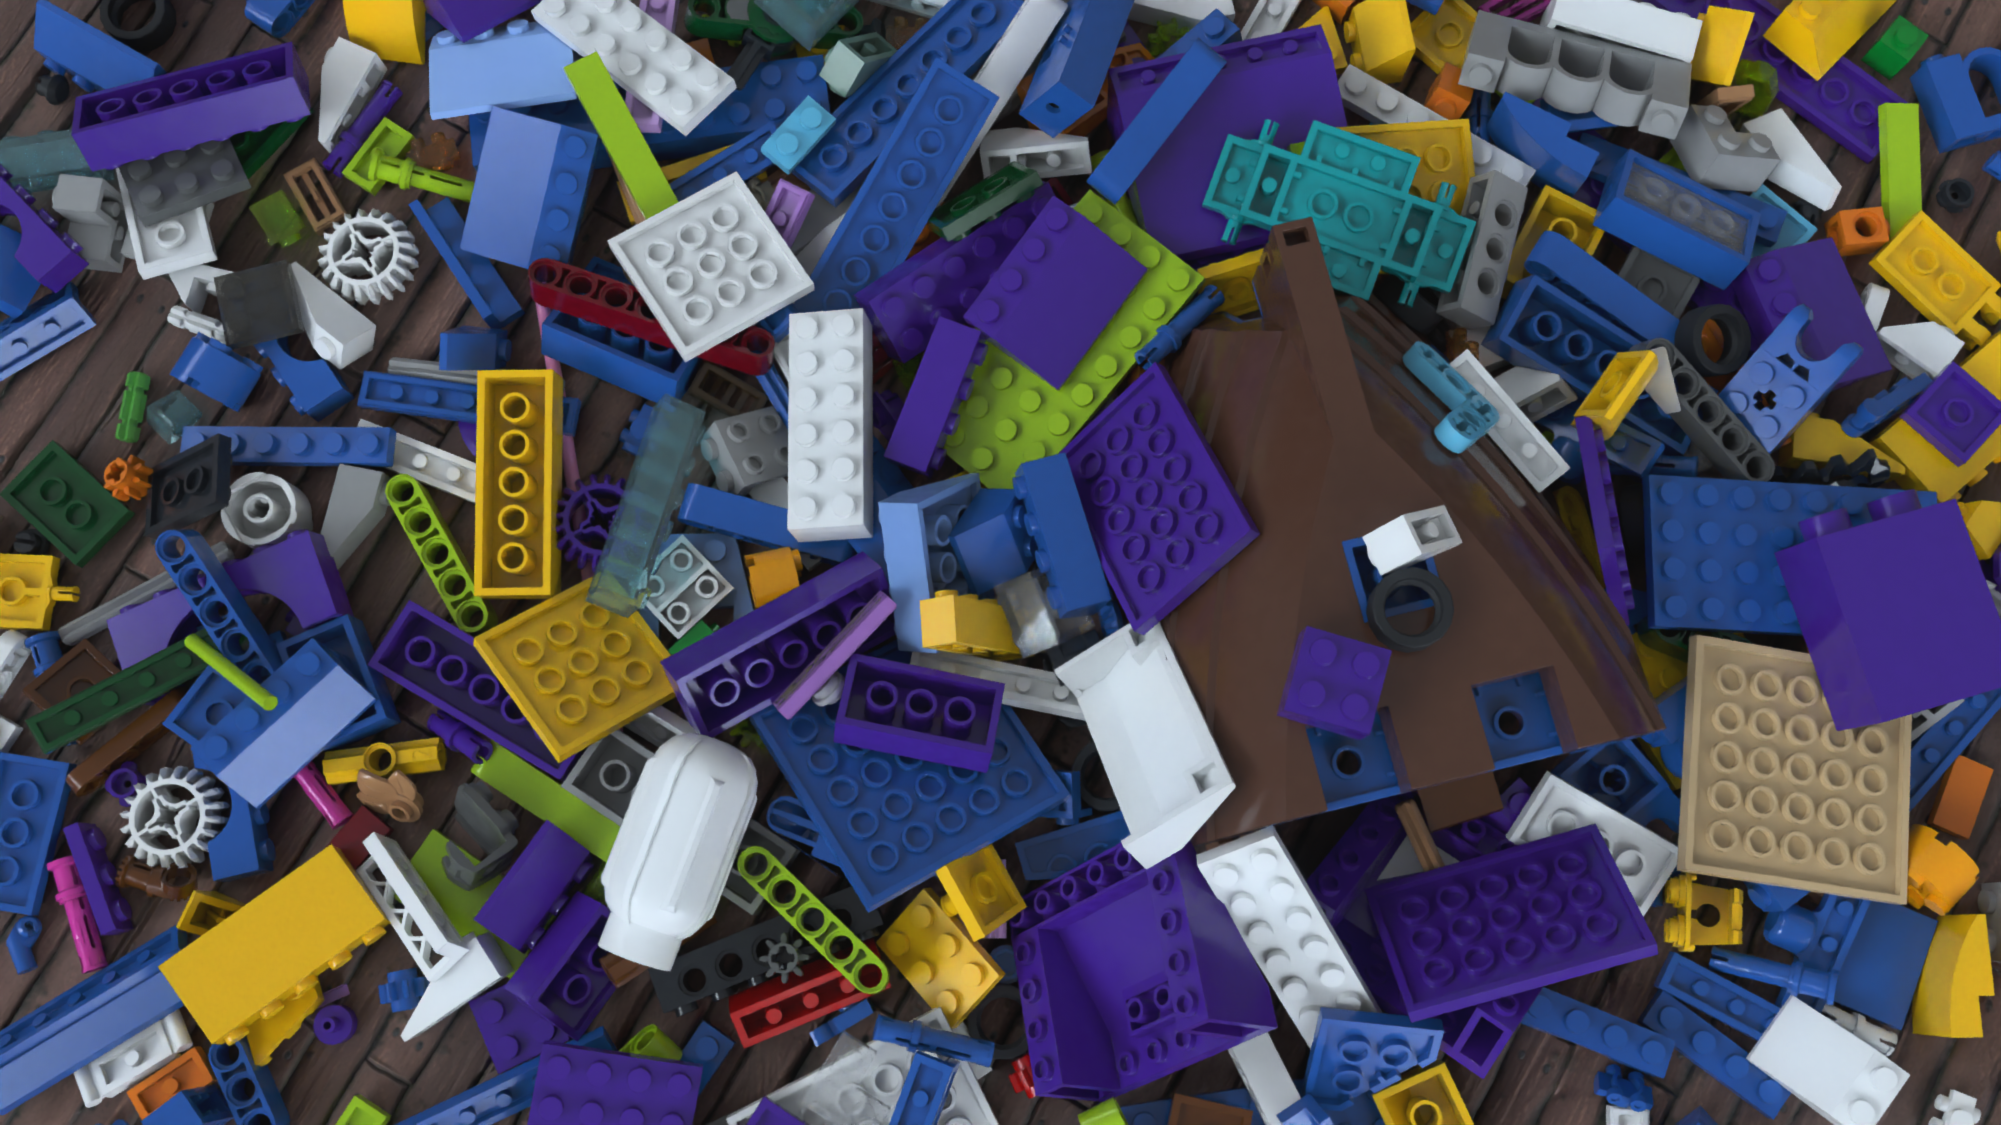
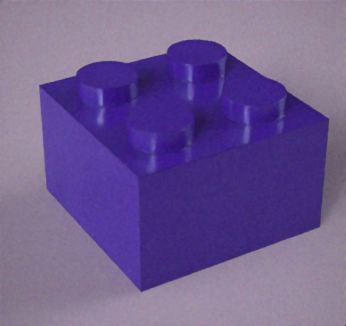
(1334, 683)

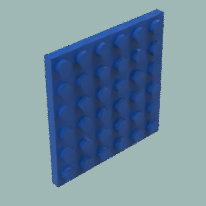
(899, 815)

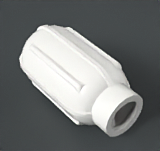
(676, 847)

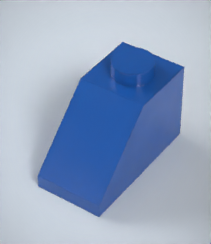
(474, 349)

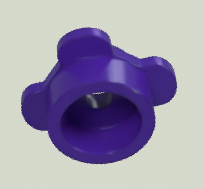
(116, 782)

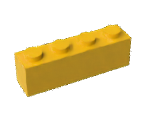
(967, 626)

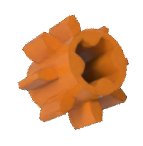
(127, 478)

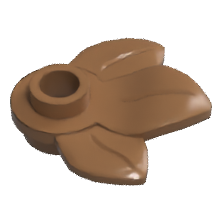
(390, 796)

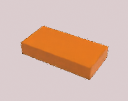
(1960, 797)

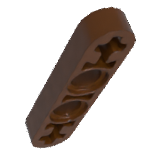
(124, 746)

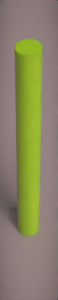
(231, 672)

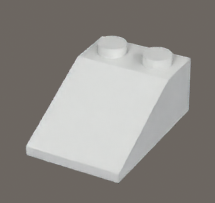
(1827, 1066)

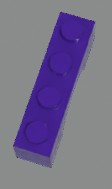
(42, 251)

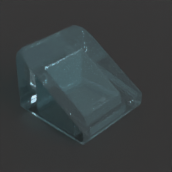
(170, 415)

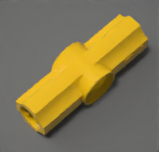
(406, 756)

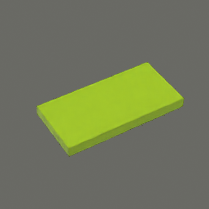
(457, 903)

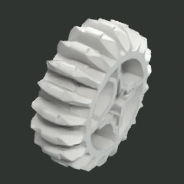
(341, 263)
(158, 795)

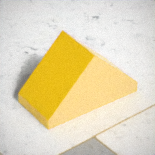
(206, 910)

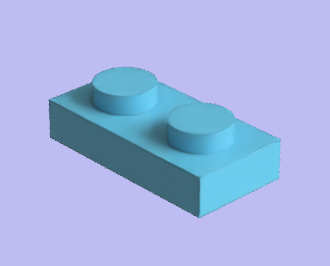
(798, 135)

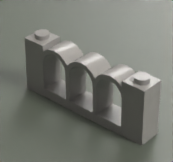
(1577, 74)

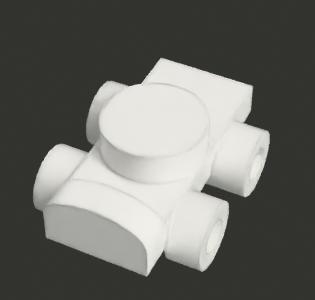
(1957, 1109)

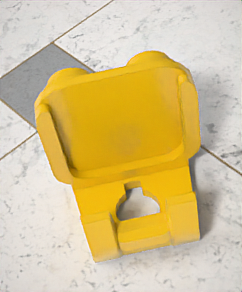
(1687, 896)

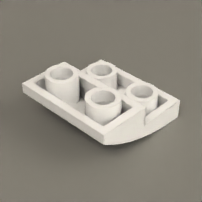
(685, 587)

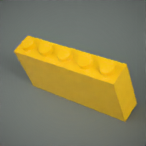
(1925, 465)
(275, 946)

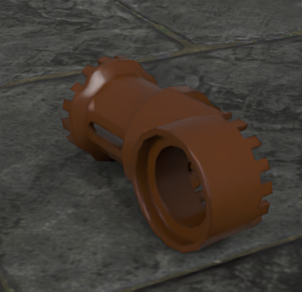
(155, 879)

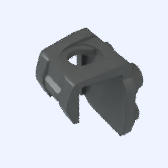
(489, 829)

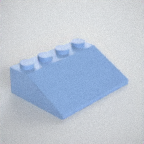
(498, 69)

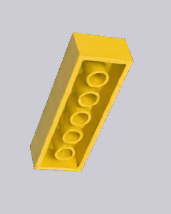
(518, 484)

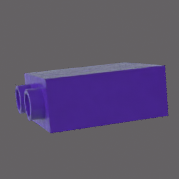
(1893, 609)

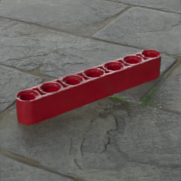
(631, 317)

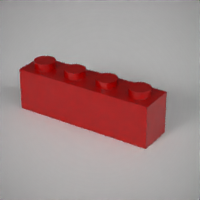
(780, 1006)

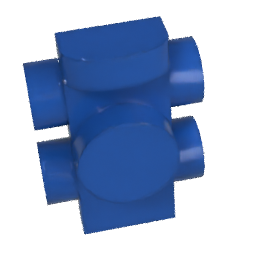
(633, 437)
(1623, 1091)

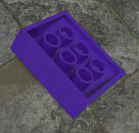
(1818, 278)
(1055, 293)

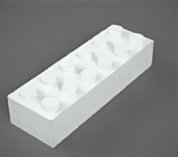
(830, 426)

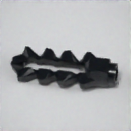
(1877, 470)

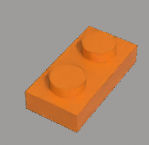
(183, 1073)

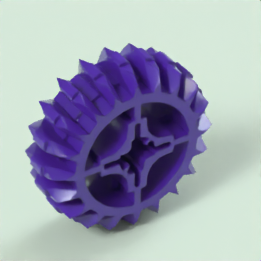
(587, 530)

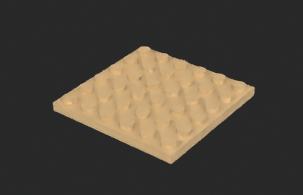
(1779, 789)

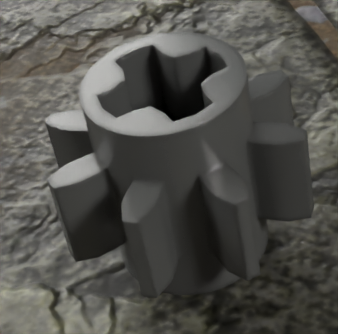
(778, 949)

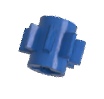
(403, 989)

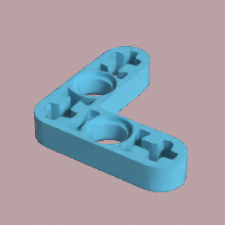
(1471, 412)

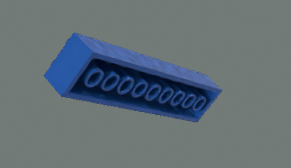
(768, 96)

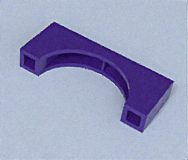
(292, 570)

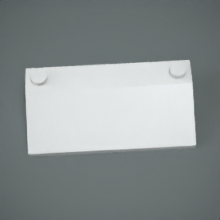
(1149, 739)

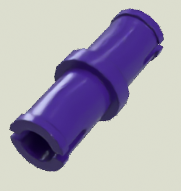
(460, 737)

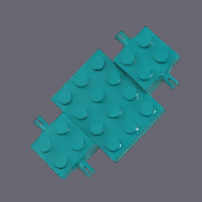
(1357, 206)

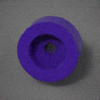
(335, 1024)

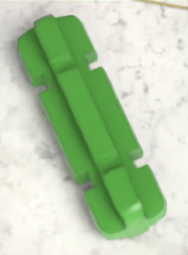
(132, 407)

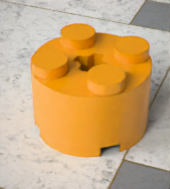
(773, 573)
(1936, 871)

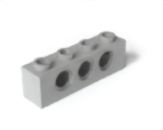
(1477, 290)

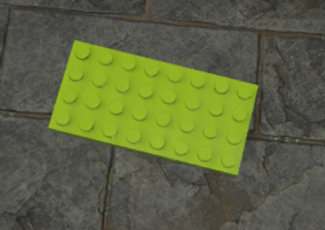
(1021, 417)

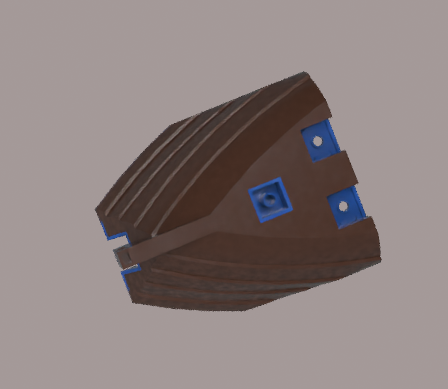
(1322, 449)

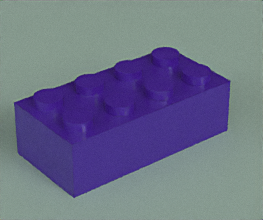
(919, 712)

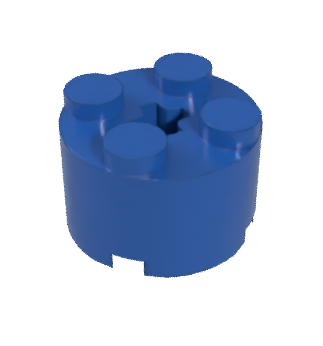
(217, 371)

